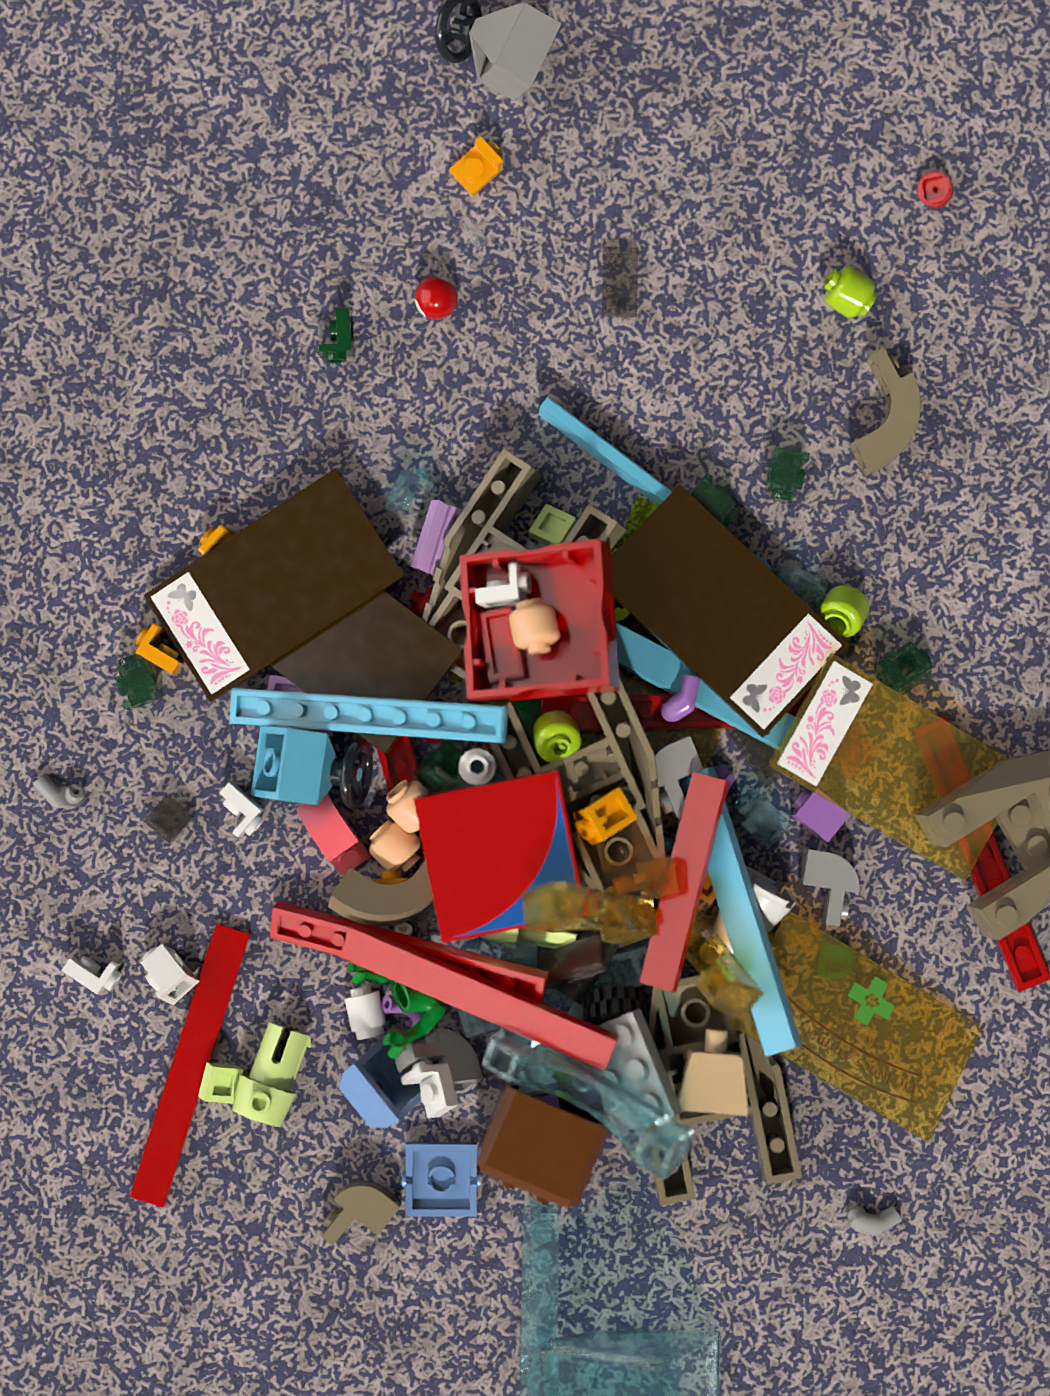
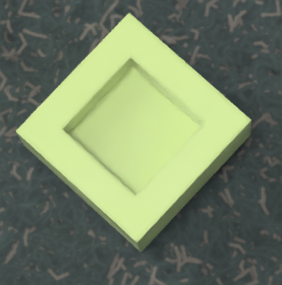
(552, 526)
(219, 1082)

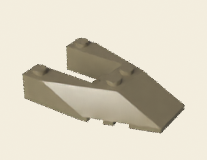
(482, 530)
(615, 761)
(1019, 799)
(680, 1023)

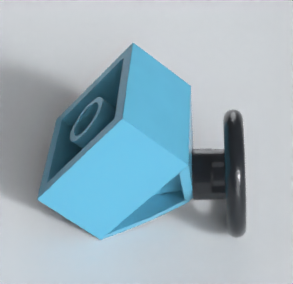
(304, 767)

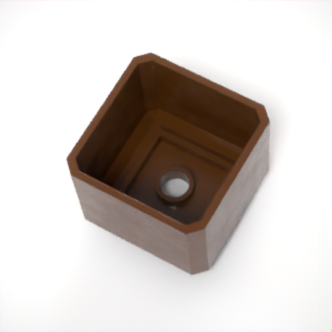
(540, 1147)

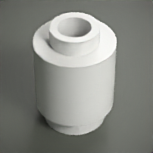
(464, 767)
(365, 1012)

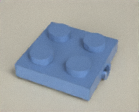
(441, 1179)

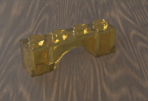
(568, 907)
(722, 976)

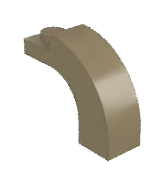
(901, 417)
(381, 904)

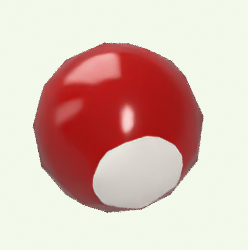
(436, 298)

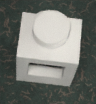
(168, 974)

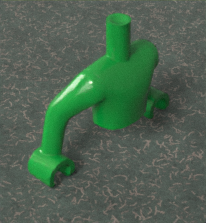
(407, 1001)

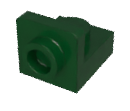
(342, 332)

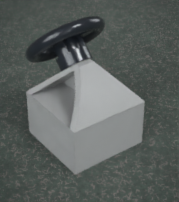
(504, 44)

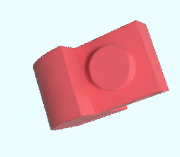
(333, 834)

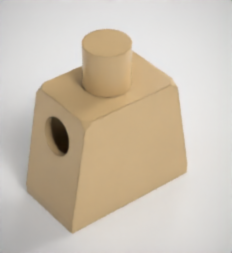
(713, 1078)

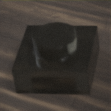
(169, 819)

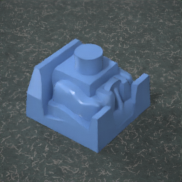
(377, 1088)

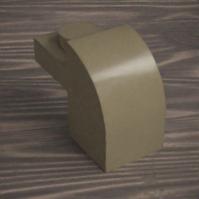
(364, 1201)

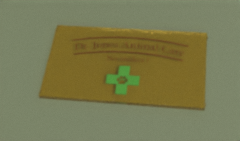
(868, 1028)

